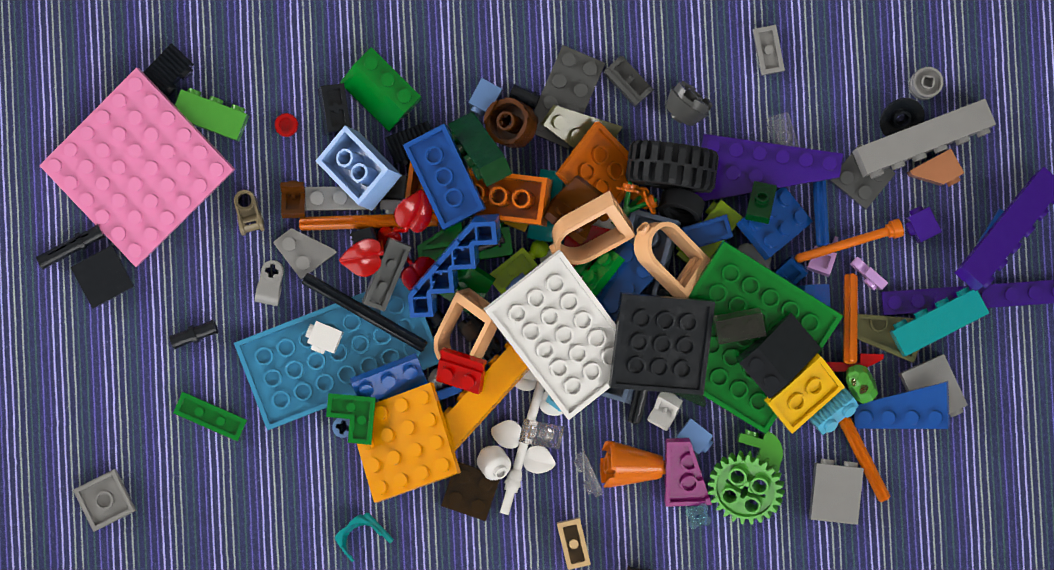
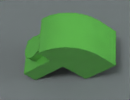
(768, 446)

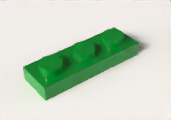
(210, 416)

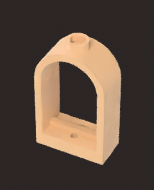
(583, 254)
(691, 272)
(475, 304)

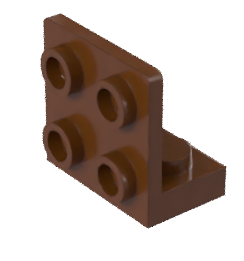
(571, 197)

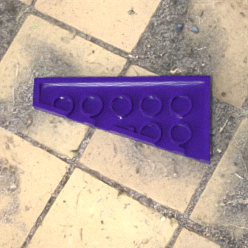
(775, 164)

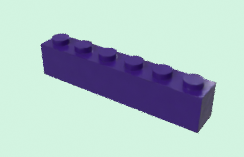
(1008, 230)

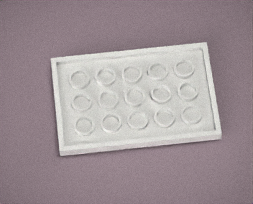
(558, 332)

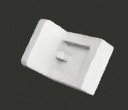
(665, 410)

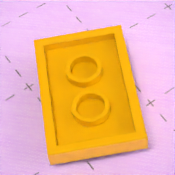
(805, 394)

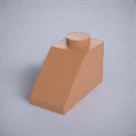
(939, 170)

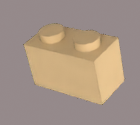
(573, 543)

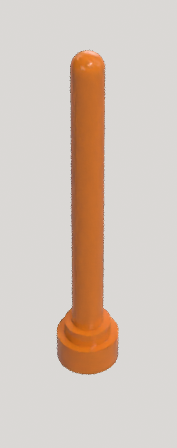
(892, 229)

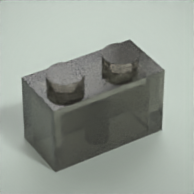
(739, 326)

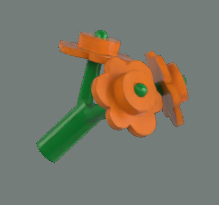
(640, 199)

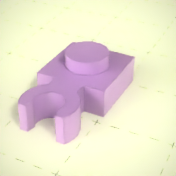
(823, 264)
(872, 278)

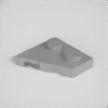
(303, 252)

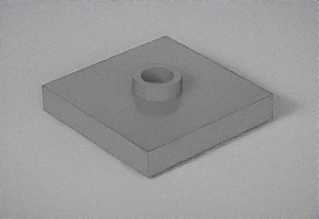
(104, 500)

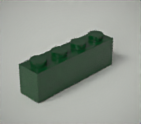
(479, 149)

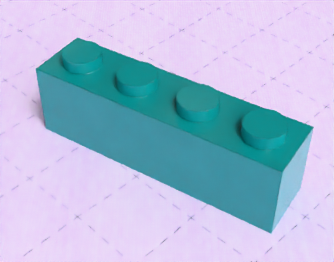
(938, 322)

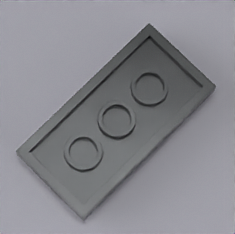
(568, 86)

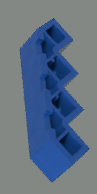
(460, 254)

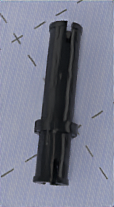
(71, 246)

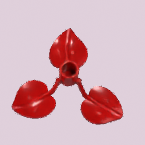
(364, 256)

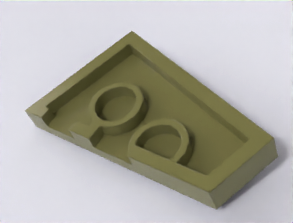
(875, 332)

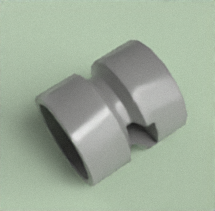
(926, 83)

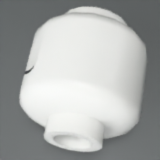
(493, 462)

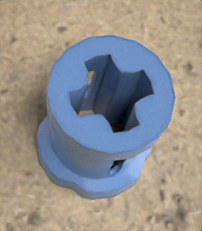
(337, 431)

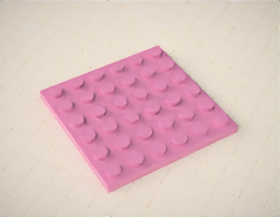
(137, 167)

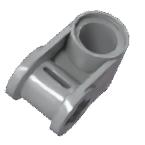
(269, 288)

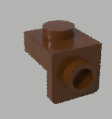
(293, 199)

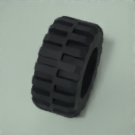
(672, 166)

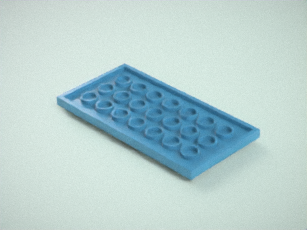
(296, 381)

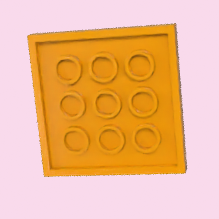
(408, 444)

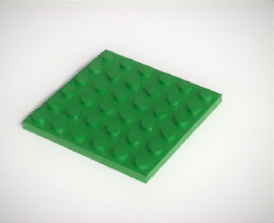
(742, 284)

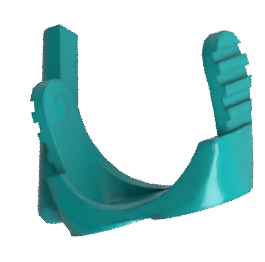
(360, 520)

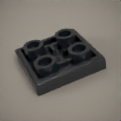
(102, 276)

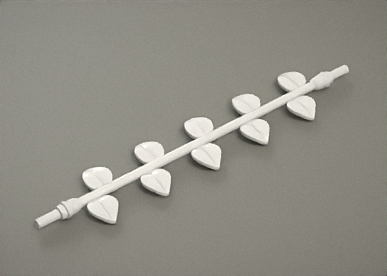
(507, 433)

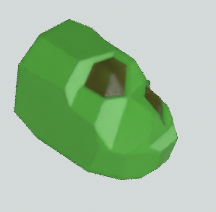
(861, 383)

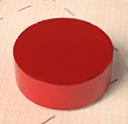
(286, 125)

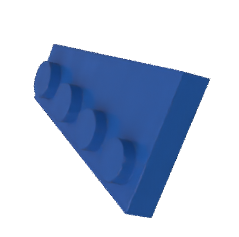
(907, 410)

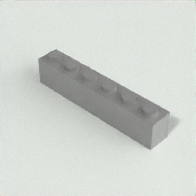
(923, 138)

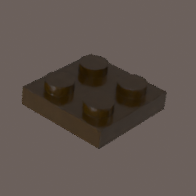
(470, 492)

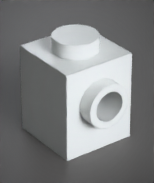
(323, 337)

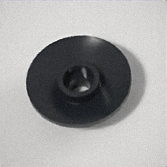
(911, 112)

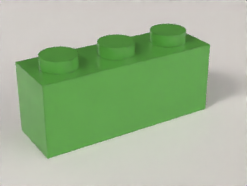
(212, 115)

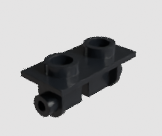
(472, 330)

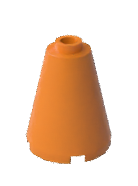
(629, 465)

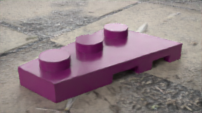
(683, 476)

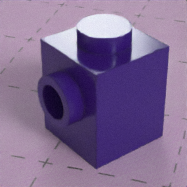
(922, 224)

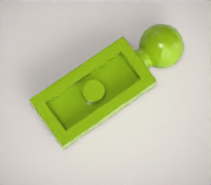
(518, 263)

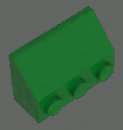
(380, 89)

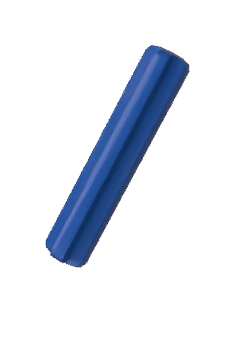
(821, 213)

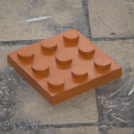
(599, 161)

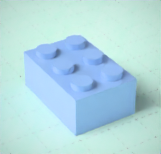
(358, 168)

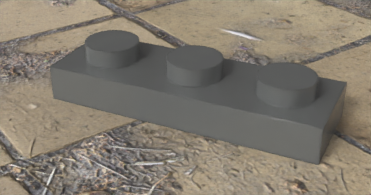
(385, 279)

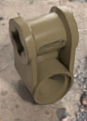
(248, 214)

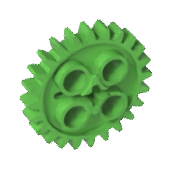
(739, 504)

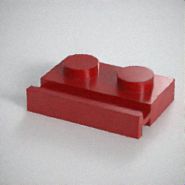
(461, 370)

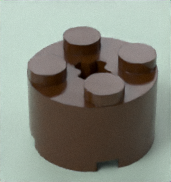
(522, 127)

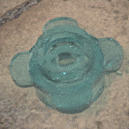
(704, 519)

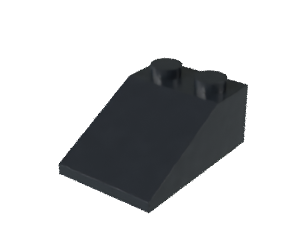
(779, 355)

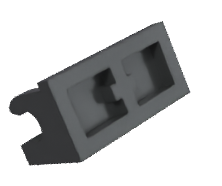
(628, 81)

